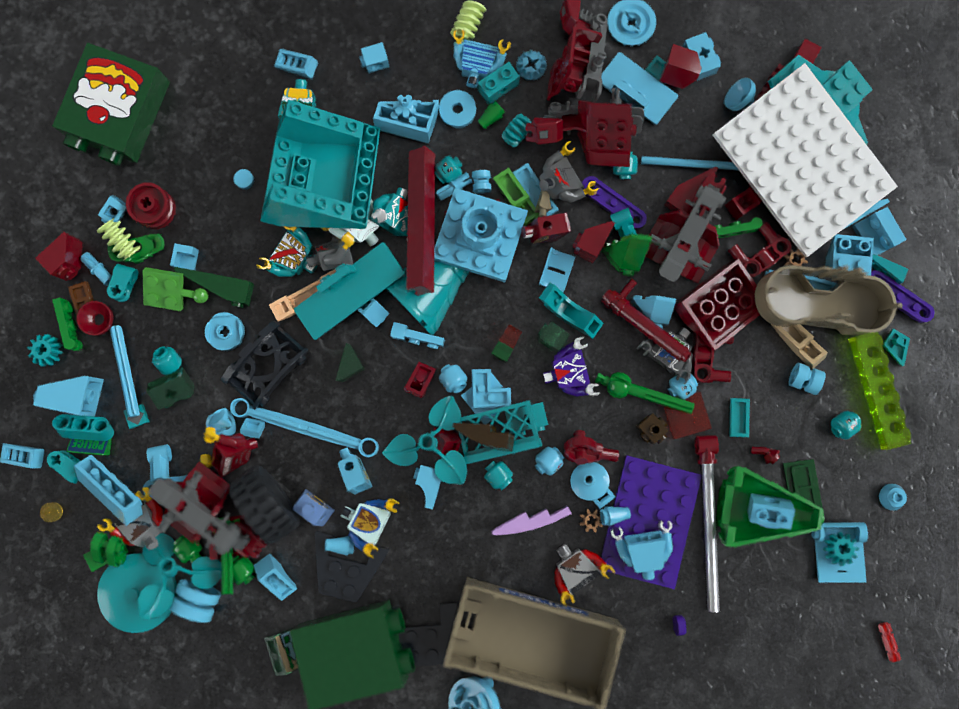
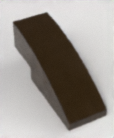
(486, 435)

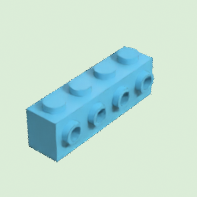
(109, 490)

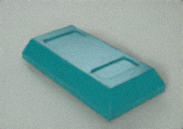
(739, 417)

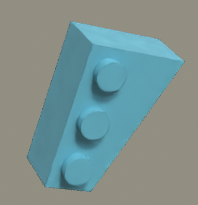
(415, 127)

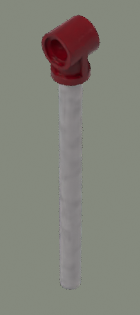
(707, 447)

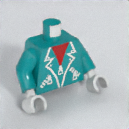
(391, 212)

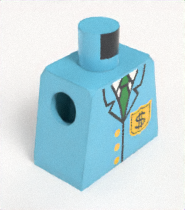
(357, 478)

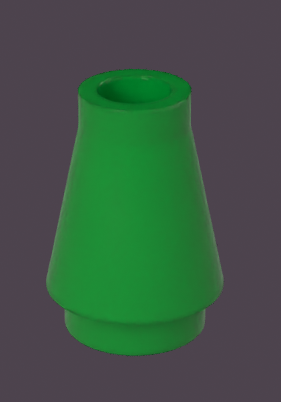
(492, 114)

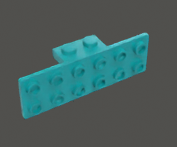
(348, 290)

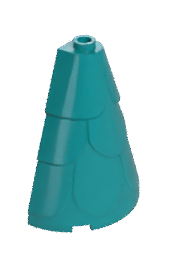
(430, 307)

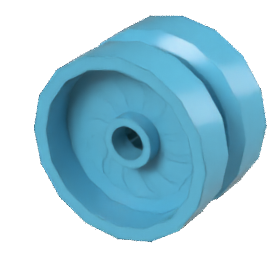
(193, 602)

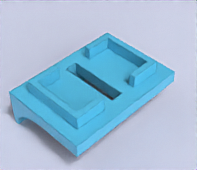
(558, 261)

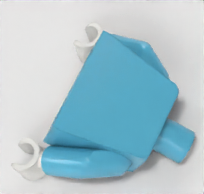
(645, 550)

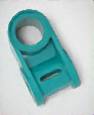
(122, 280)
(66, 467)

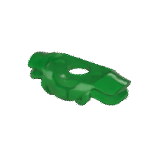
(150, 245)

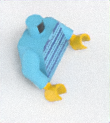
(477, 59)

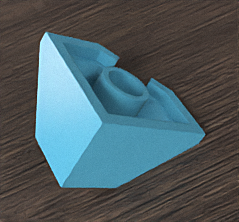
(655, 308)

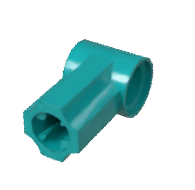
(623, 222)

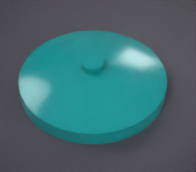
(120, 591)

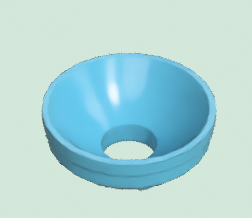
(740, 94)

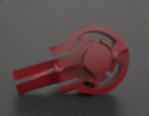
(593, 453)

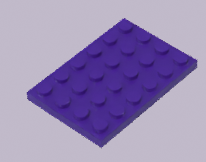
(653, 495)

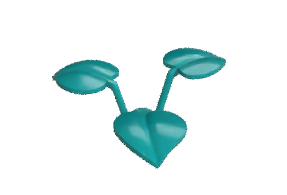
(452, 466)
(156, 600)

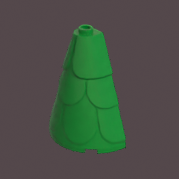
(733, 506)

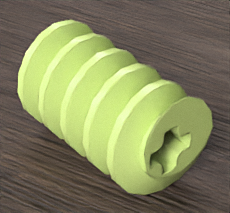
(468, 18)
(118, 239)

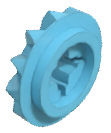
(529, 72)

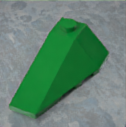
(627, 253)

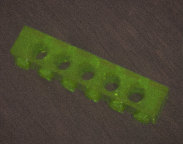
(876, 401)

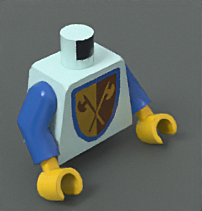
(368, 522)

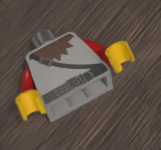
(144, 528)
(577, 570)

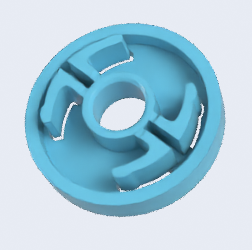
(477, 692)

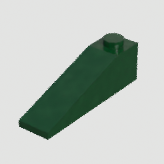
(232, 289)

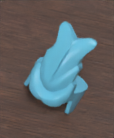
(220, 421)

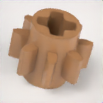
(794, 254)
(586, 517)

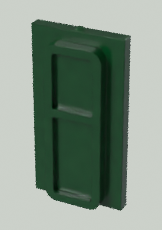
(803, 480)

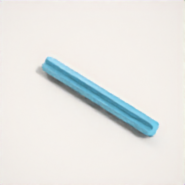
(124, 371)

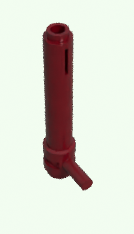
(623, 308)

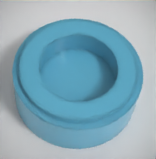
(243, 179)

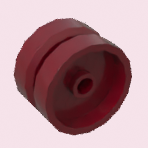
(150, 205)

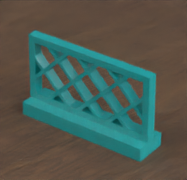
(519, 445)

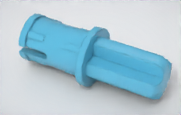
(448, 189)
(96, 268)

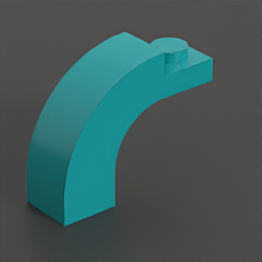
(570, 312)

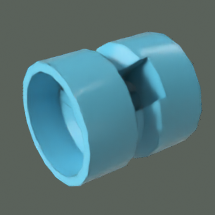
(810, 380)

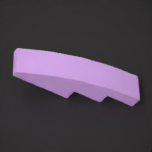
(524, 523)

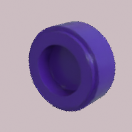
(679, 625)

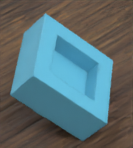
(252, 428)

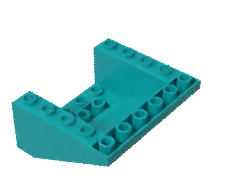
(320, 170)

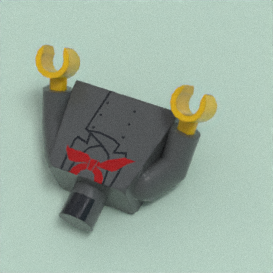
(561, 180)
(332, 253)

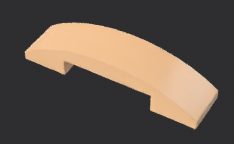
(284, 307)

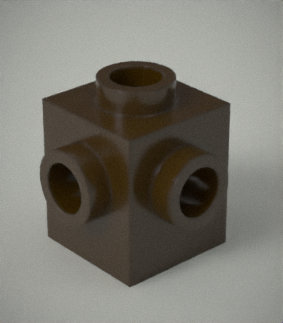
(646, 426)

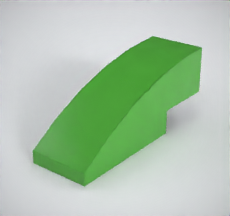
(515, 194)

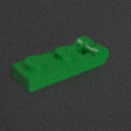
(737, 228)
(66, 324)

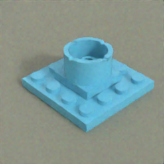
(479, 235)

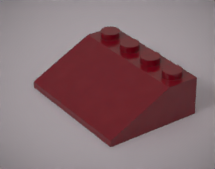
(720, 305)

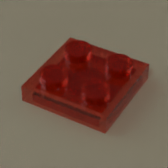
(685, 424)

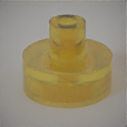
(51, 512)

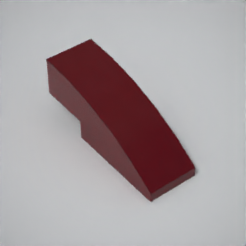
(743, 203)

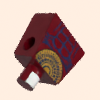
(547, 228)

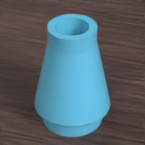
(613, 515)
(340, 545)

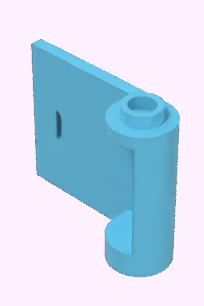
(834, 572)

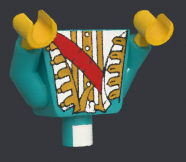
(290, 254)

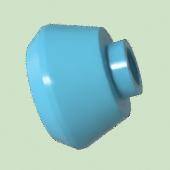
(892, 497)

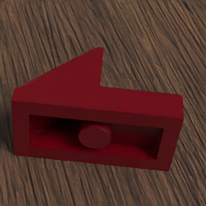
(420, 380)

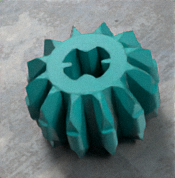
(515, 131)
(48, 357)
(847, 546)

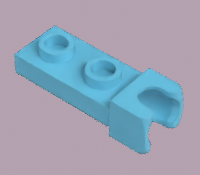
(401, 332)

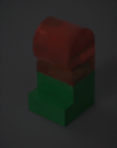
(506, 343)

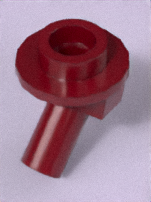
(770, 455)

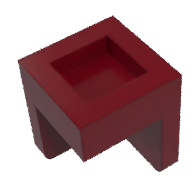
(447, 440)

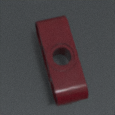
(767, 256)
(703, 359)

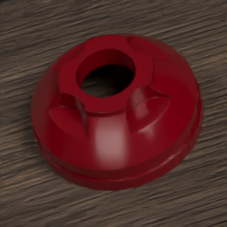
(87, 314)

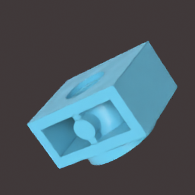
(770, 511)

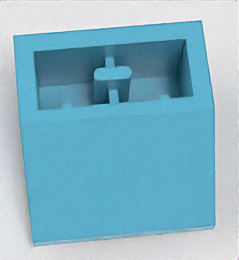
(851, 252)

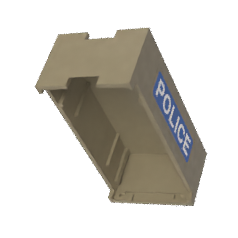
(535, 643)

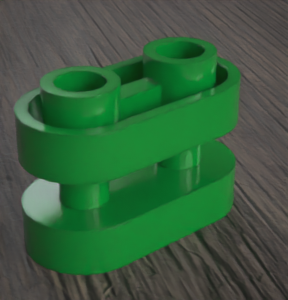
(111, 549)

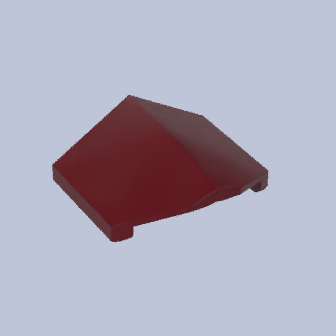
(681, 67)

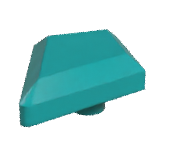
(897, 346)

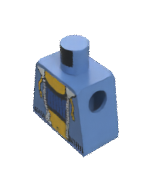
(313, 508)

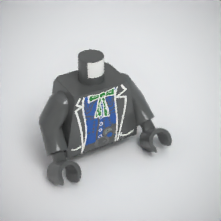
(666, 360)

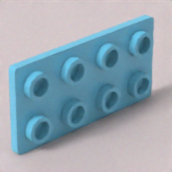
(638, 88)

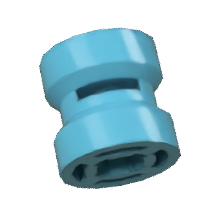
(481, 181)

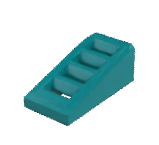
(889, 268)

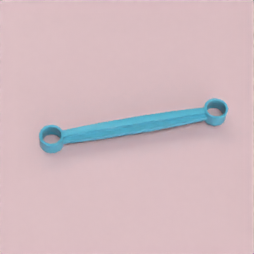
(304, 427)

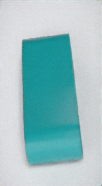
(74, 427)

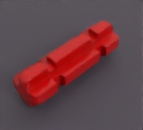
(889, 642)

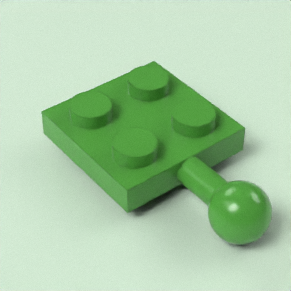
(166, 290)

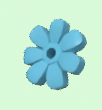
(405, 105)

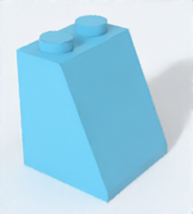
(71, 396)

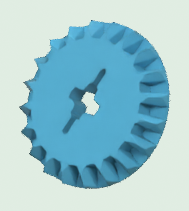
(632, 10)

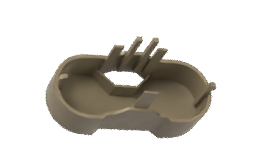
(853, 306)

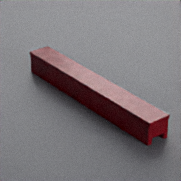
(421, 221)

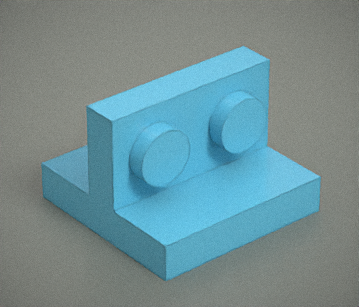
(882, 228)

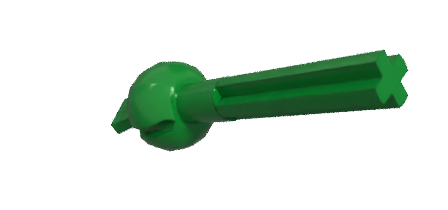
(620, 385)

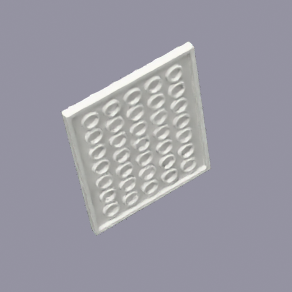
(805, 160)

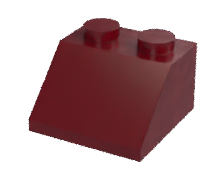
(591, 241)
(62, 257)

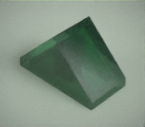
(349, 365)

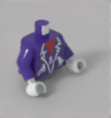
(570, 371)

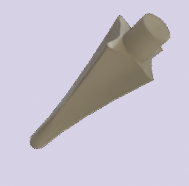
(543, 204)

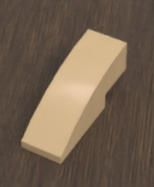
(802, 344)

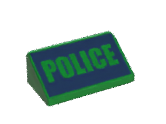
(89, 447)

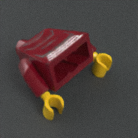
(228, 451)

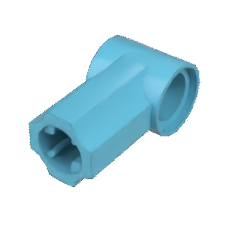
(159, 462)

